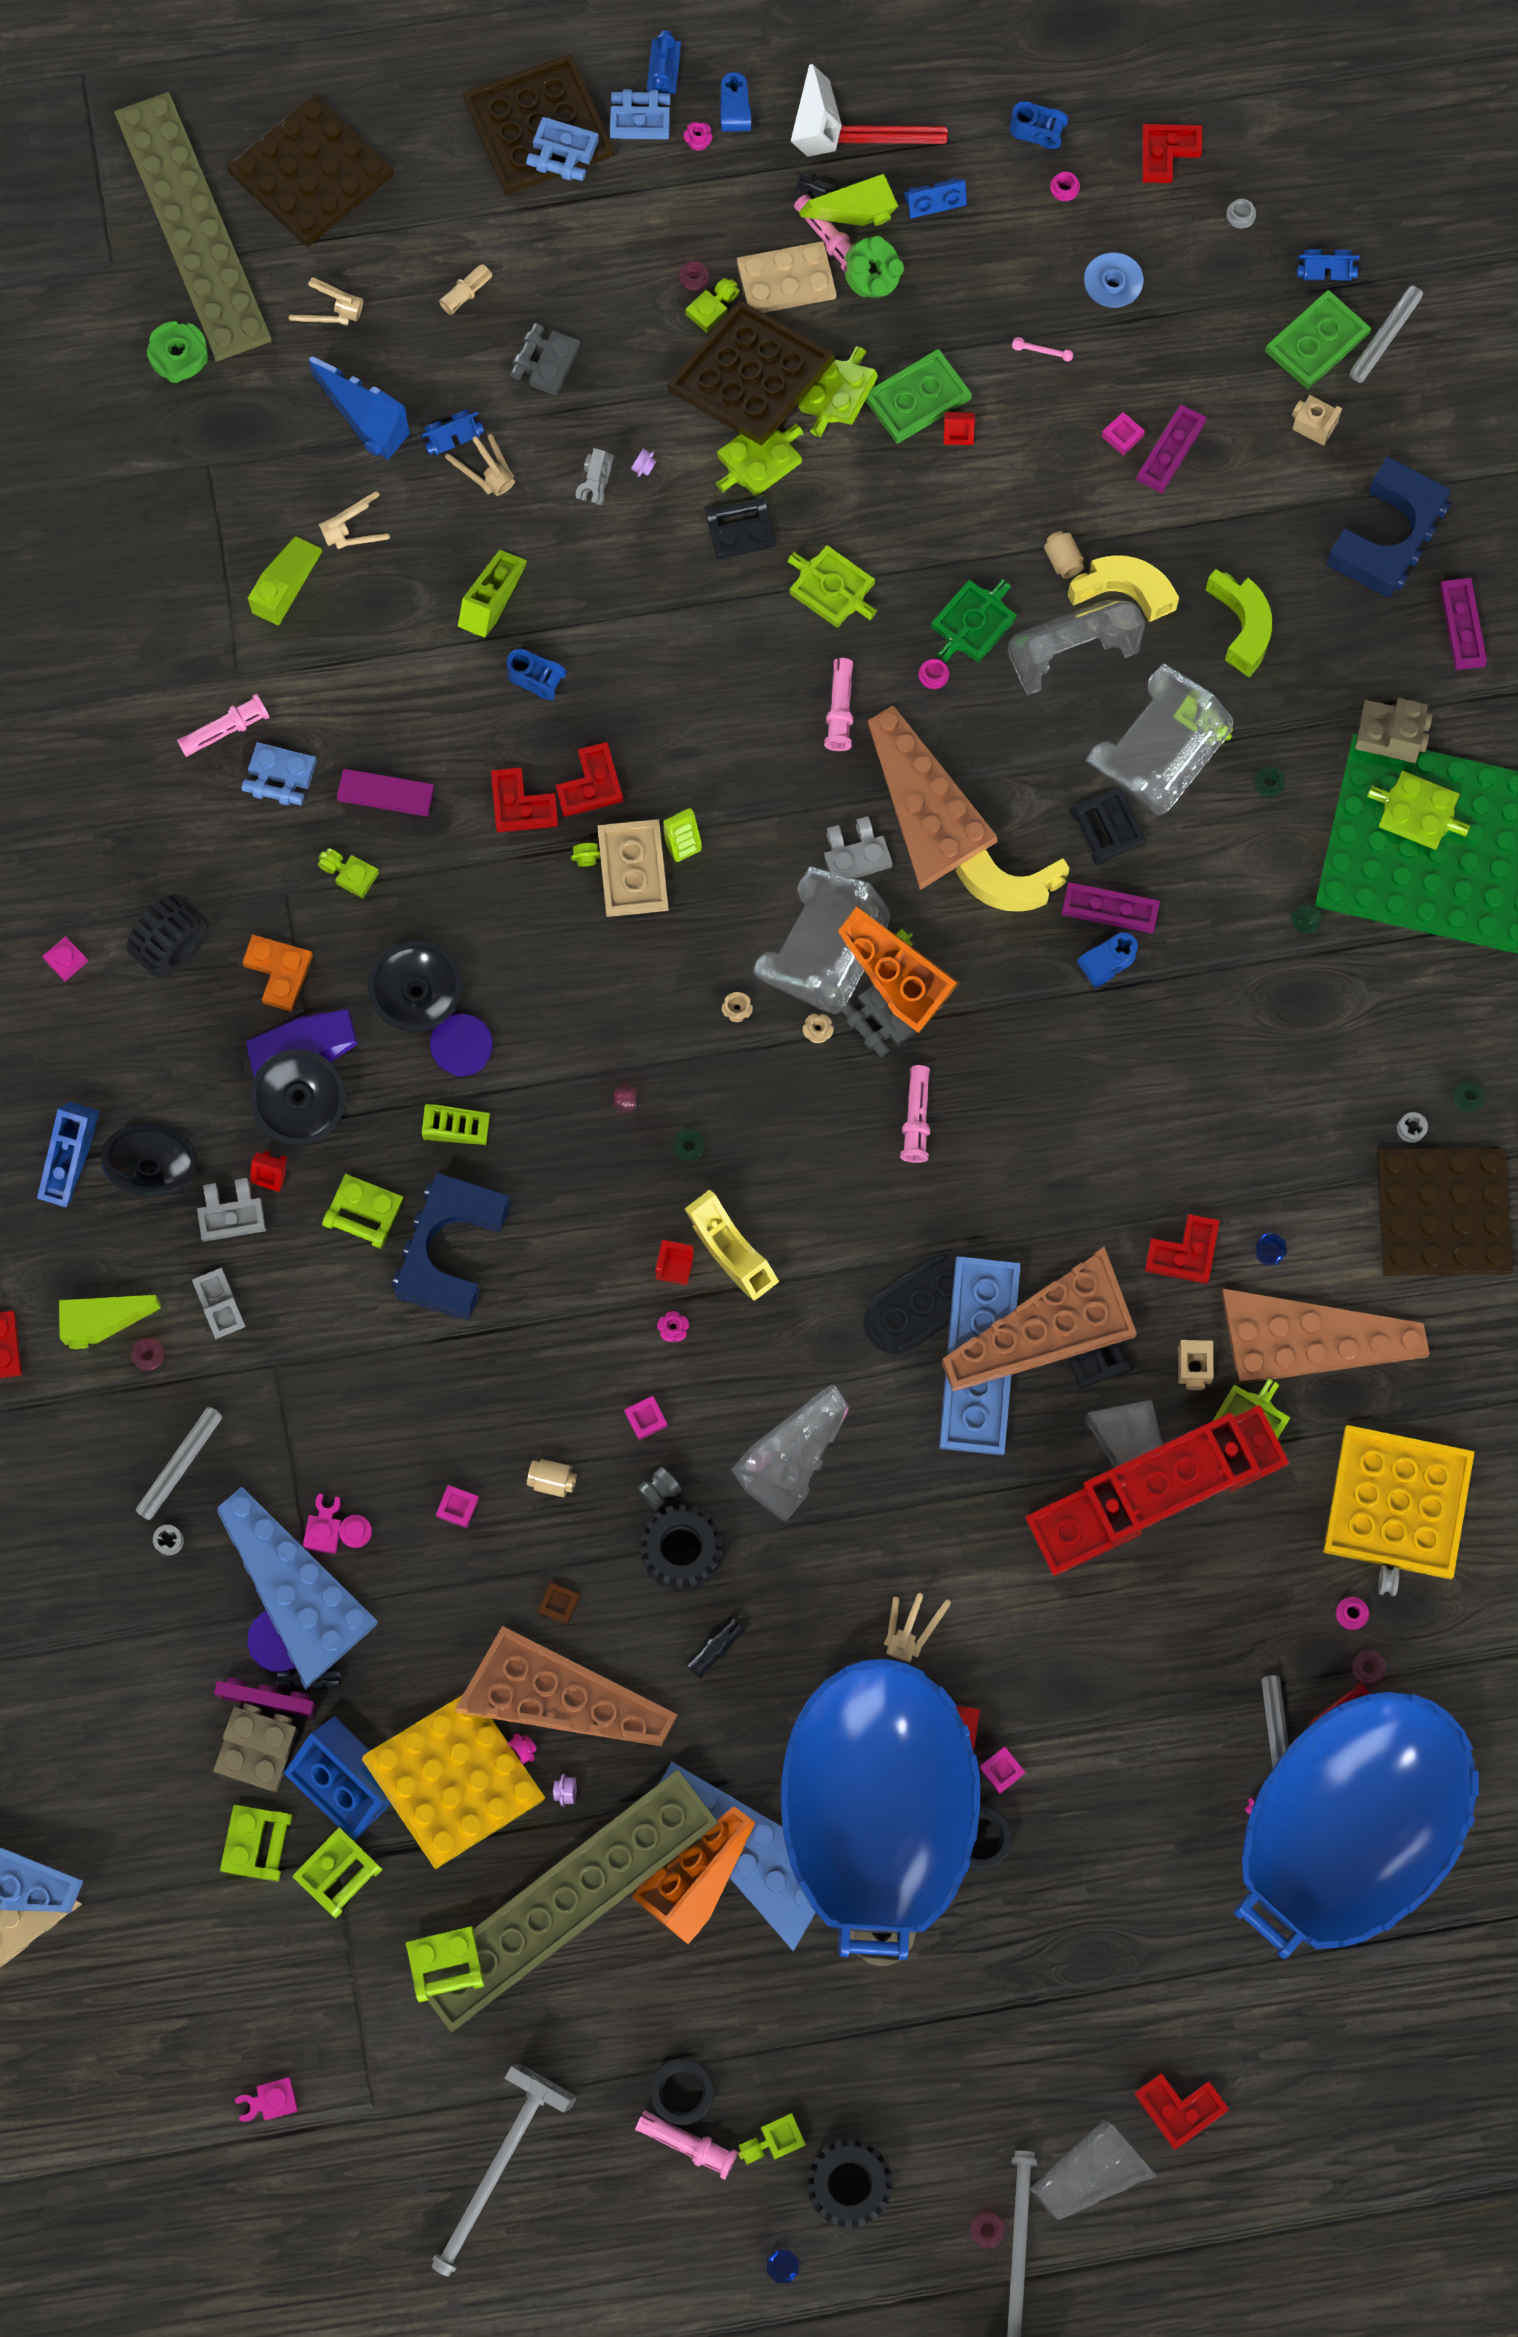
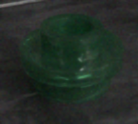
(1273, 774)
(1306, 919)
(1465, 1104)
(689, 1136)

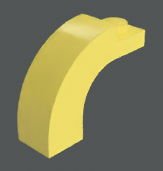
(1128, 576)
(1007, 891)
(729, 1247)

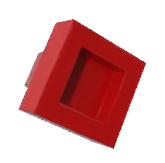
(958, 428)
(268, 1171)

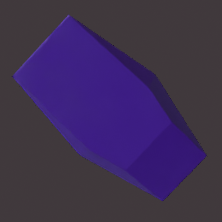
(323, 1033)

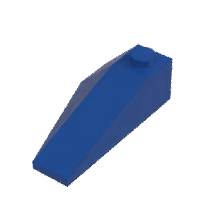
(371, 413)

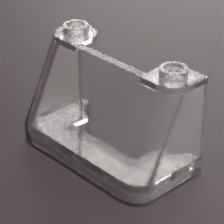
(1113, 621)
(1165, 742)
(814, 958)

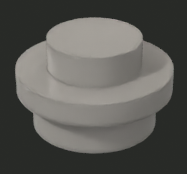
(1241, 213)

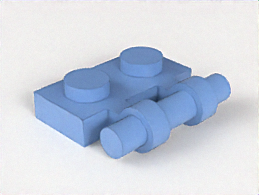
(640, 122)
(565, 141)
(280, 766)

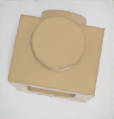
(1315, 419)
(1195, 1352)

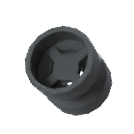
(662, 1487)

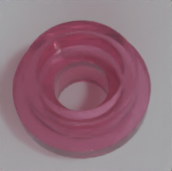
(693, 268)
(625, 1099)
(143, 1346)
(1378, 1663)
(998, 2226)

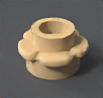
(737, 999)
(814, 1035)

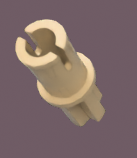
(465, 289)

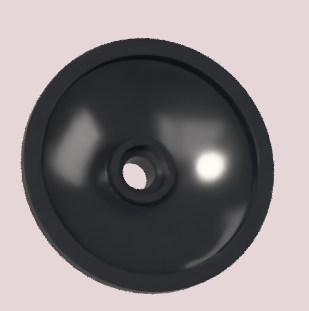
(409, 968)
(292, 1119)
(149, 1160)

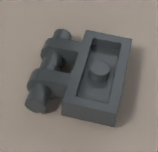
(553, 364)
(878, 1009)

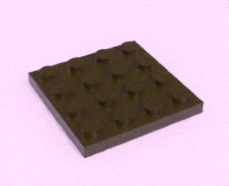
(511, 112)
(310, 170)
(751, 372)
(1444, 1212)

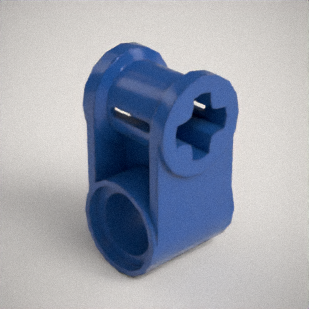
(734, 107)
(1039, 124)
(540, 676)
(1105, 962)

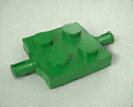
(974, 621)

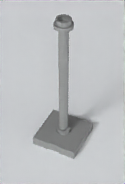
(538, 2092)
(1024, 2162)

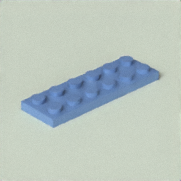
(978, 1415)

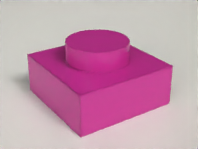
(1123, 433)
(65, 959)
(645, 1418)
(457, 1506)
(1001, 1770)

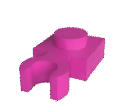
(323, 1530)
(273, 2100)

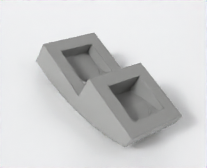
(218, 1303)

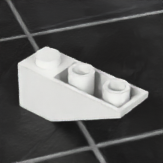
(817, 118)

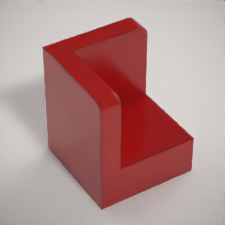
(674, 1262)

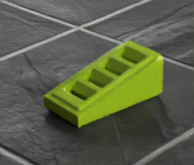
(682, 835)
(454, 1136)

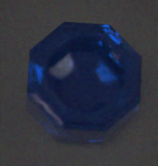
(1270, 1249)
(782, 2266)

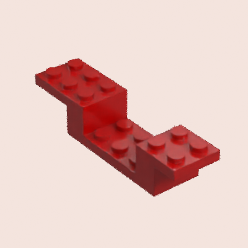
(1155, 1486)

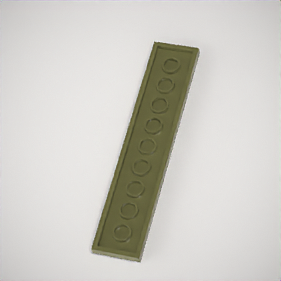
(192, 226)
(576, 1894)

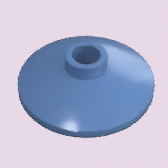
(1113, 269)

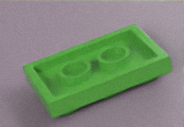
(1318, 339)
(918, 396)

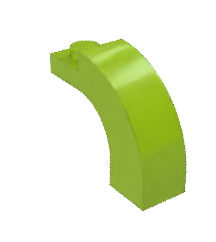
(1255, 618)

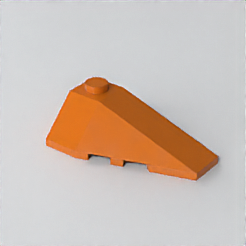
(903, 976)
(691, 1885)

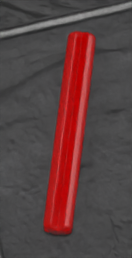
(893, 134)

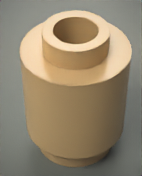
(1064, 554)
(551, 1478)

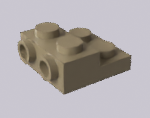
(1394, 730)
(256, 1747)

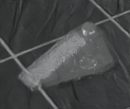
(783, 1460)

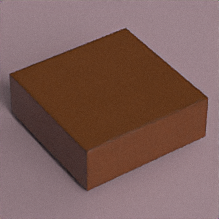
(558, 1603)

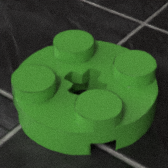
(887, 263)
(182, 366)

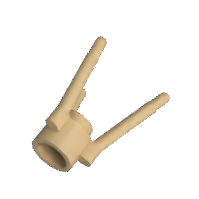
(346, 305)
(498, 476)
(335, 528)
(903, 1645)

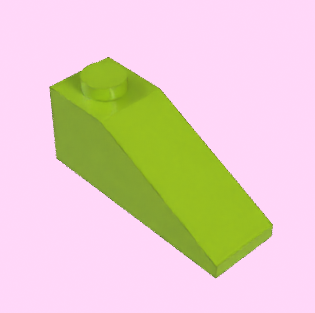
(855, 204)
(283, 580)
(490, 593)
(98, 1318)

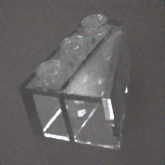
(1125, 1430)
(1091, 2172)

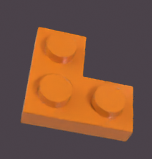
(287, 969)

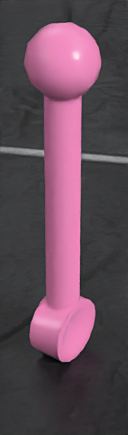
(1018, 344)

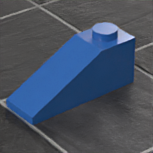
(67, 1152)

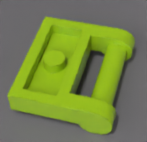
(367, 1202)
(245, 1840)
(329, 1864)
(443, 1952)

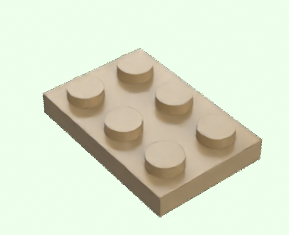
(787, 277)
(632, 868)

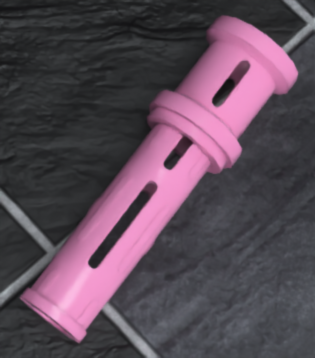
(836, 242)
(839, 717)
(235, 720)
(916, 1128)
(701, 2150)

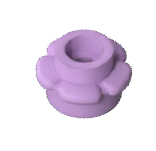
(644, 463)
(565, 1790)

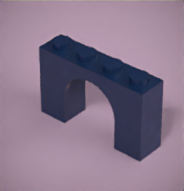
(1386, 566)
(446, 1203)

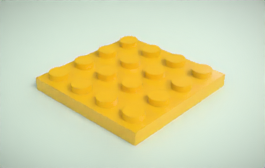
(1398, 1502)
(452, 1781)

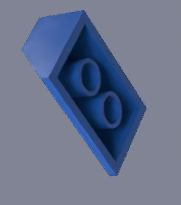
(336, 1778)

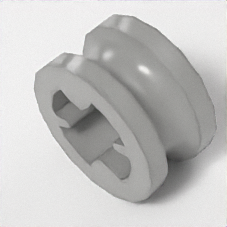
(1402, 1128)
(171, 1530)
(1388, 1580)

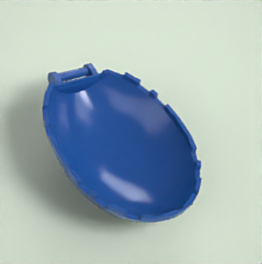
(879, 1803)
(1358, 1822)

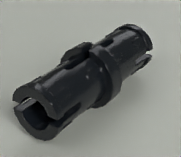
(715, 1647)

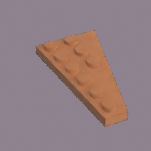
(931, 810)
(1058, 1322)
(1296, 1338)
(543, 1689)

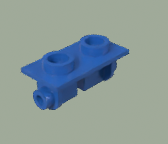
(664, 63)
(942, 197)
(1315, 263)
(440, 435)

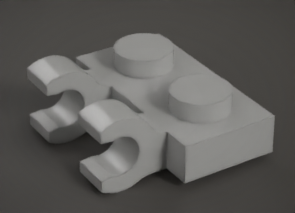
(598, 470)
(859, 858)
(232, 1218)

